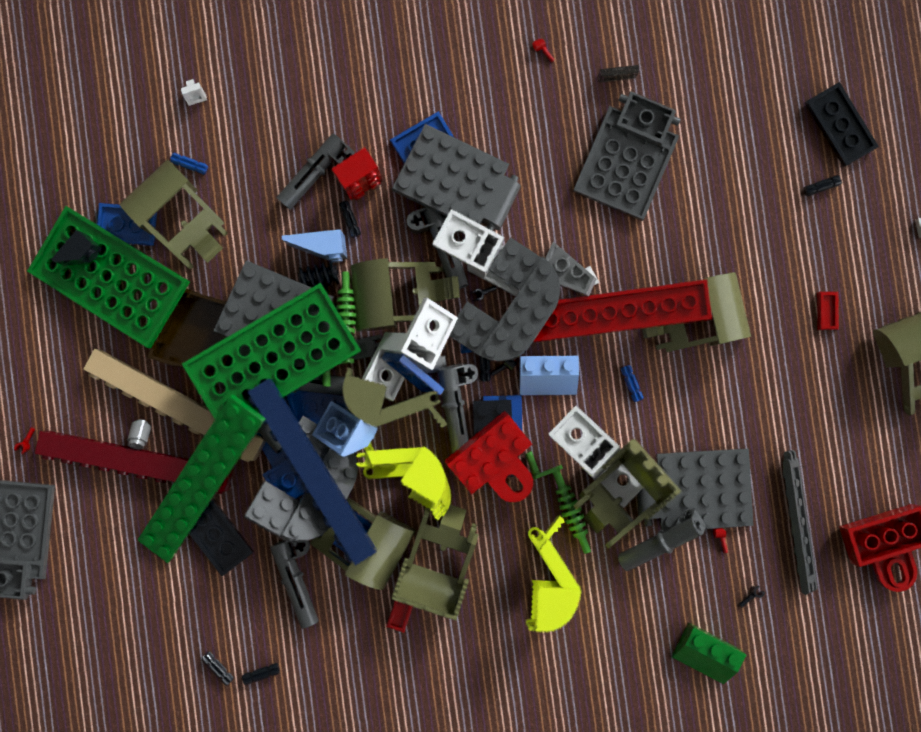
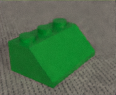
(708, 654)

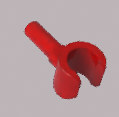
(540, 45)
(25, 443)
(721, 533)

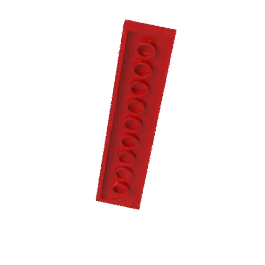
(628, 310)

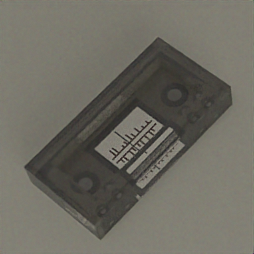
(618, 73)

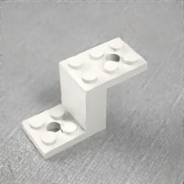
(477, 249)
(418, 345)
(593, 452)

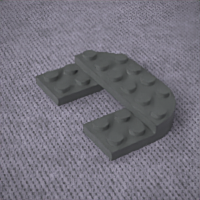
(524, 317)
(297, 519)

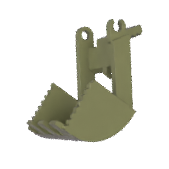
(154, 194)
(373, 291)
(727, 315)
(901, 347)
(367, 398)
(608, 509)
(389, 538)
(429, 588)

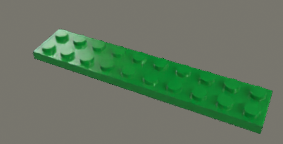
(201, 478)

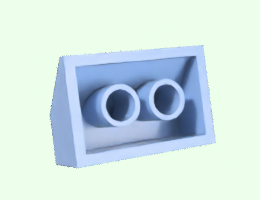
(548, 375)
(343, 430)

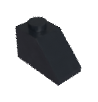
(77, 250)

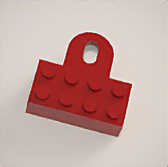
(492, 457)
(886, 541)

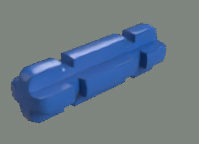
(189, 163)
(632, 383)

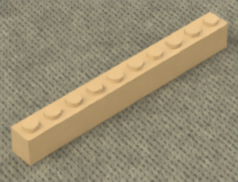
(160, 396)

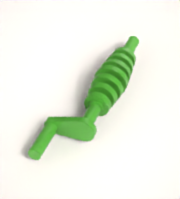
(346, 315)
(568, 504)

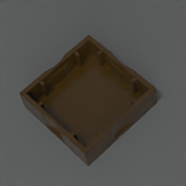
(190, 331)

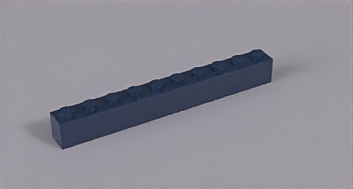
(312, 471)

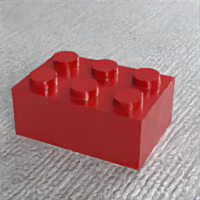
(358, 174)

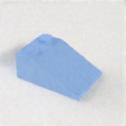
(324, 244)

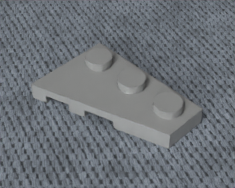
(569, 271)

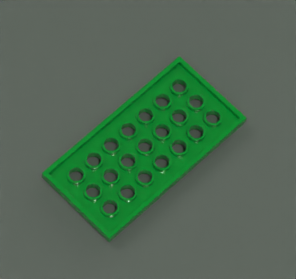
(109, 289)
(265, 326)

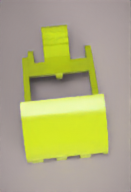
(419, 471)
(552, 600)

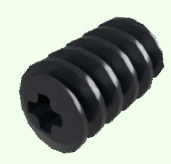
(319, 275)

